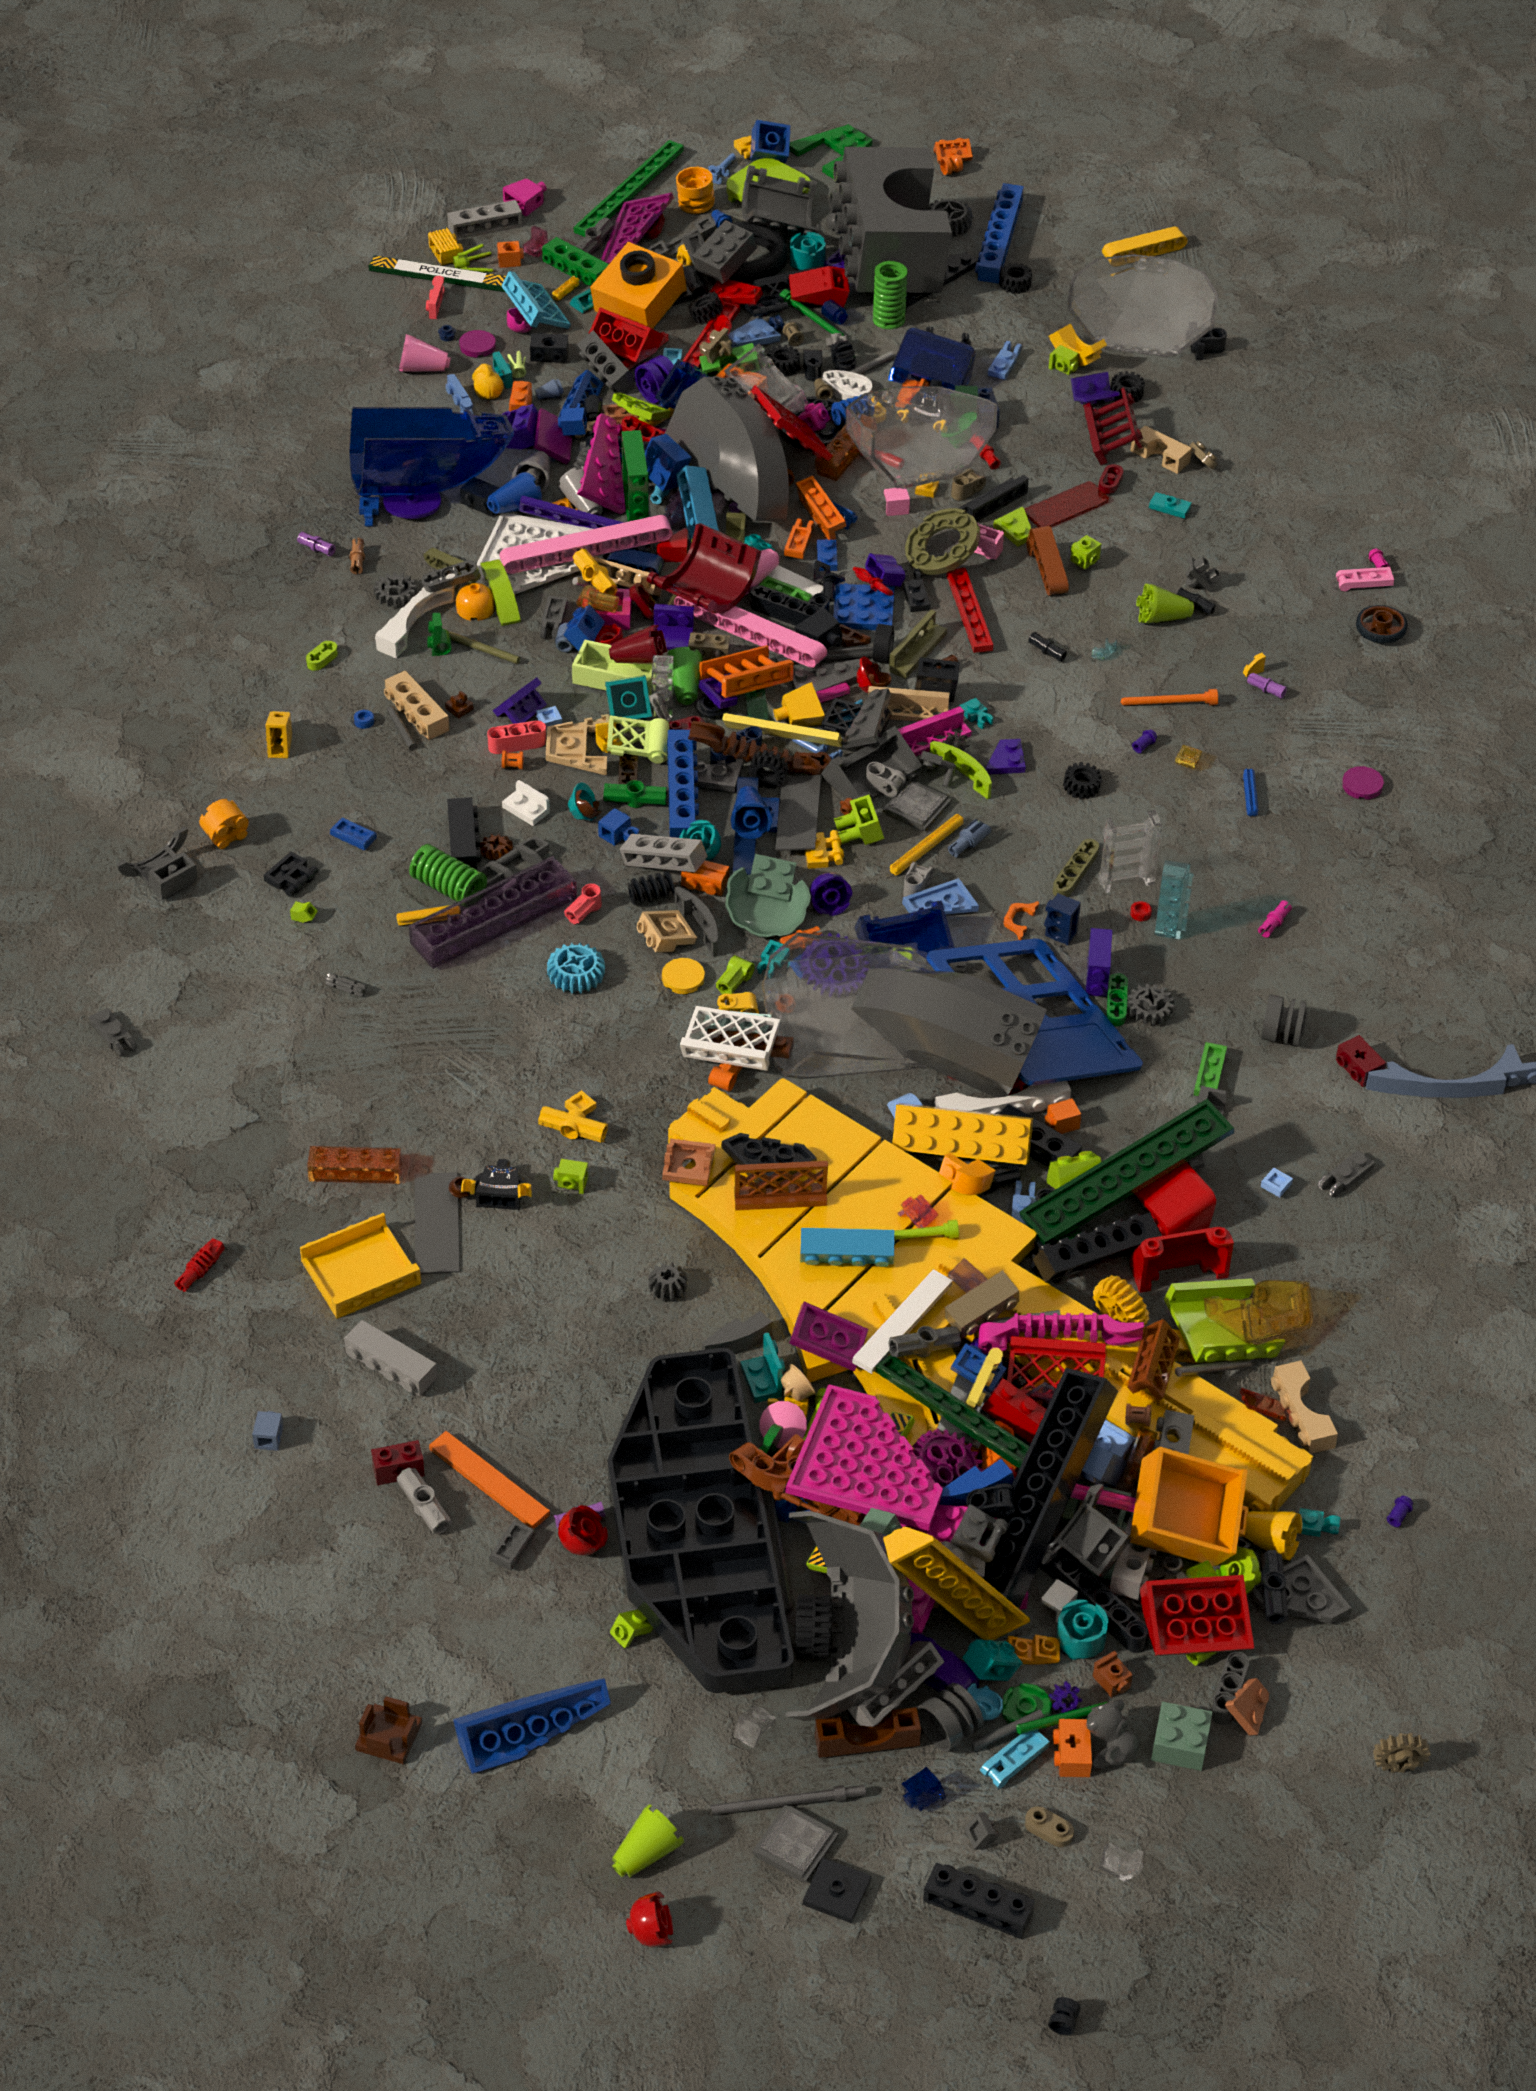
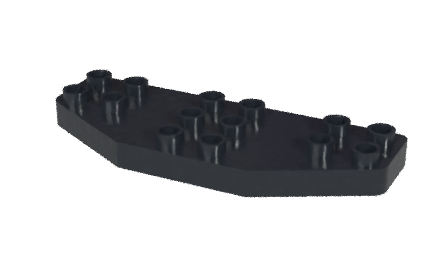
(697, 1527)

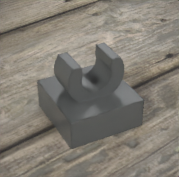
(981, 1831)

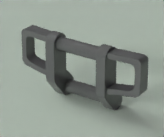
(520, 850)

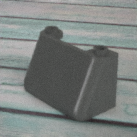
(849, 772)

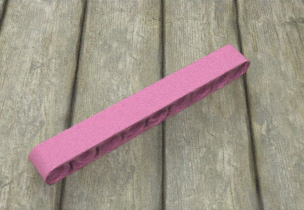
(596, 541)
(762, 632)

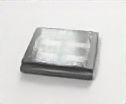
(917, 805)
(795, 1843)

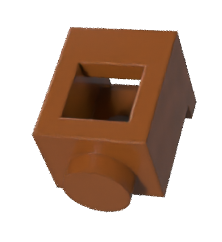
(1112, 1674)

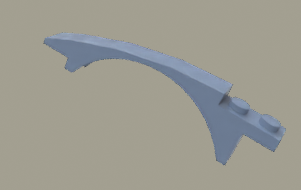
(1505, 1073)

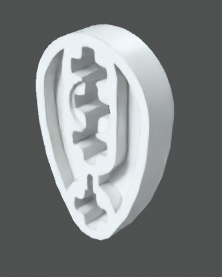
(847, 384)

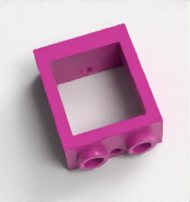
(623, 618)

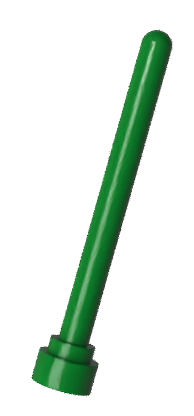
(806, 311)

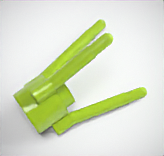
(462, 261)

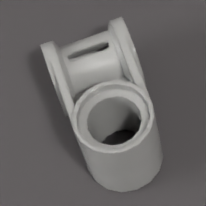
(883, 779)
(917, 878)

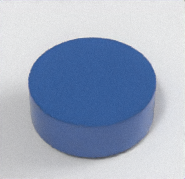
(364, 719)

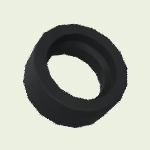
(641, 277)
(883, 643)

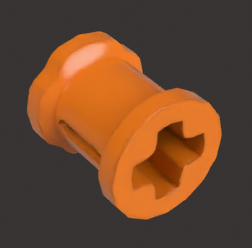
(519, 756)

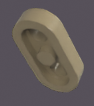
(1207, 458)
(1047, 1826)

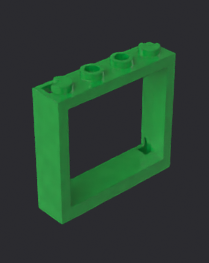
(633, 469)

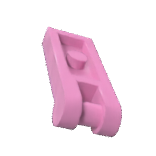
(1364, 578)

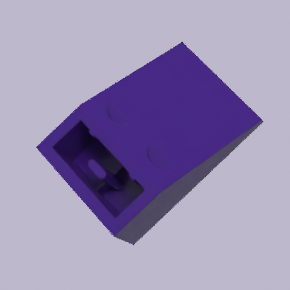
(524, 425)

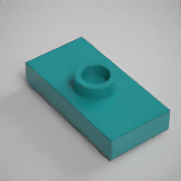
(503, 369)
(1170, 505)

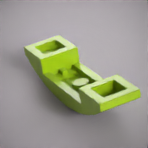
(502, 592)
(965, 764)

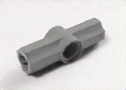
(429, 1510)

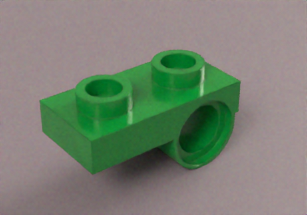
(440, 638)

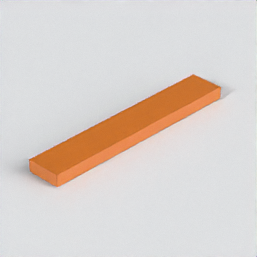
(489, 1480)

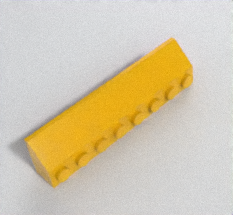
(952, 1583)

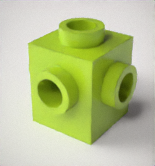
(1085, 552)

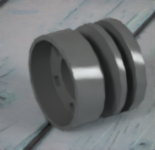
(1284, 1020)
(949, 1717)

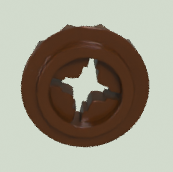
(487, 849)

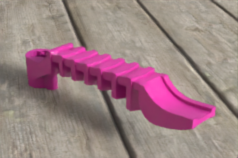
(1112, 1331)

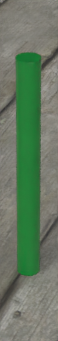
(1054, 1719)

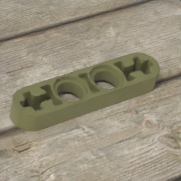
(439, 560)
(1078, 869)

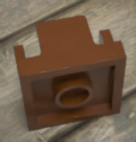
(388, 1730)

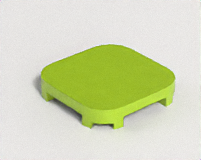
(774, 168)

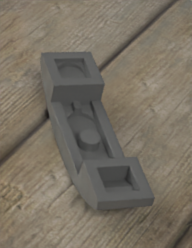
(705, 226)
(690, 904)

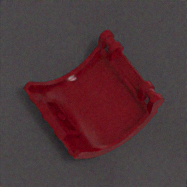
(713, 572)

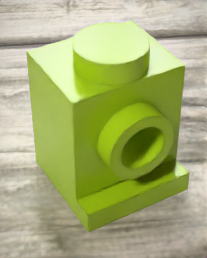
(1064, 360)
(571, 1175)

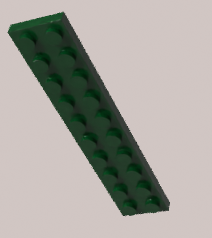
(1126, 1172)

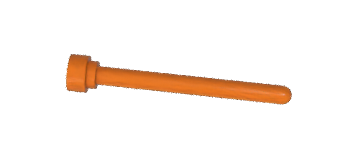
(1209, 696)

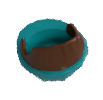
(583, 803)

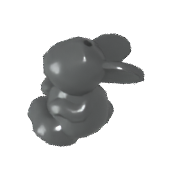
(1109, 1724)

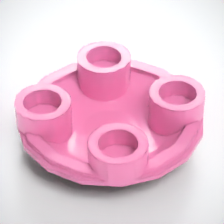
(786, 1415)

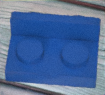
(970, 1362)

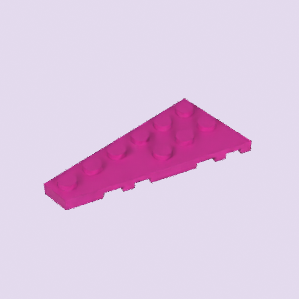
(602, 468)

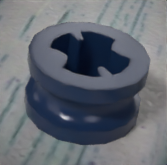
(777, 323)

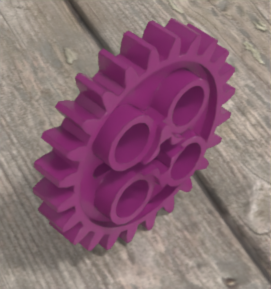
(945, 1456)

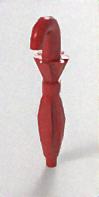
(876, 583)

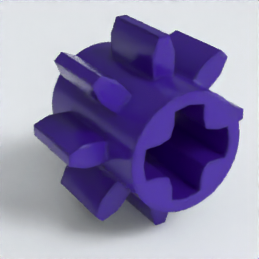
(1062, 1692)

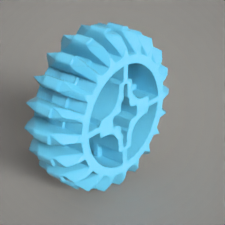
(576, 968)

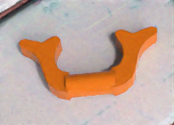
(1013, 909)

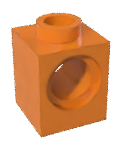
(509, 254)

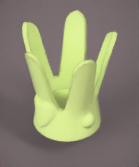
(518, 369)

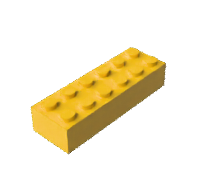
(962, 1133)

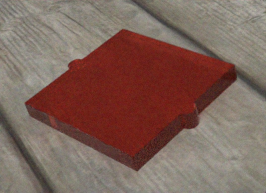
(1263, 1404)

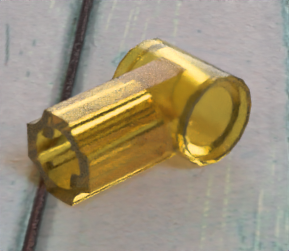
(597, 599)

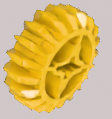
(1120, 1301)

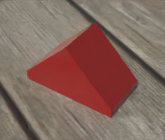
(675, 548)

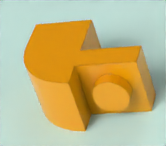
(967, 1178)

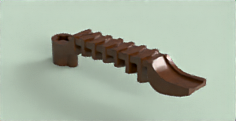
(714, 737)

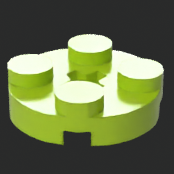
(1247, 1564)

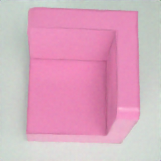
(897, 501)

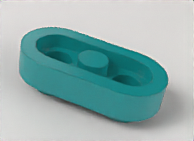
(756, 542)

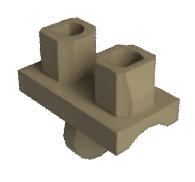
(718, 345)

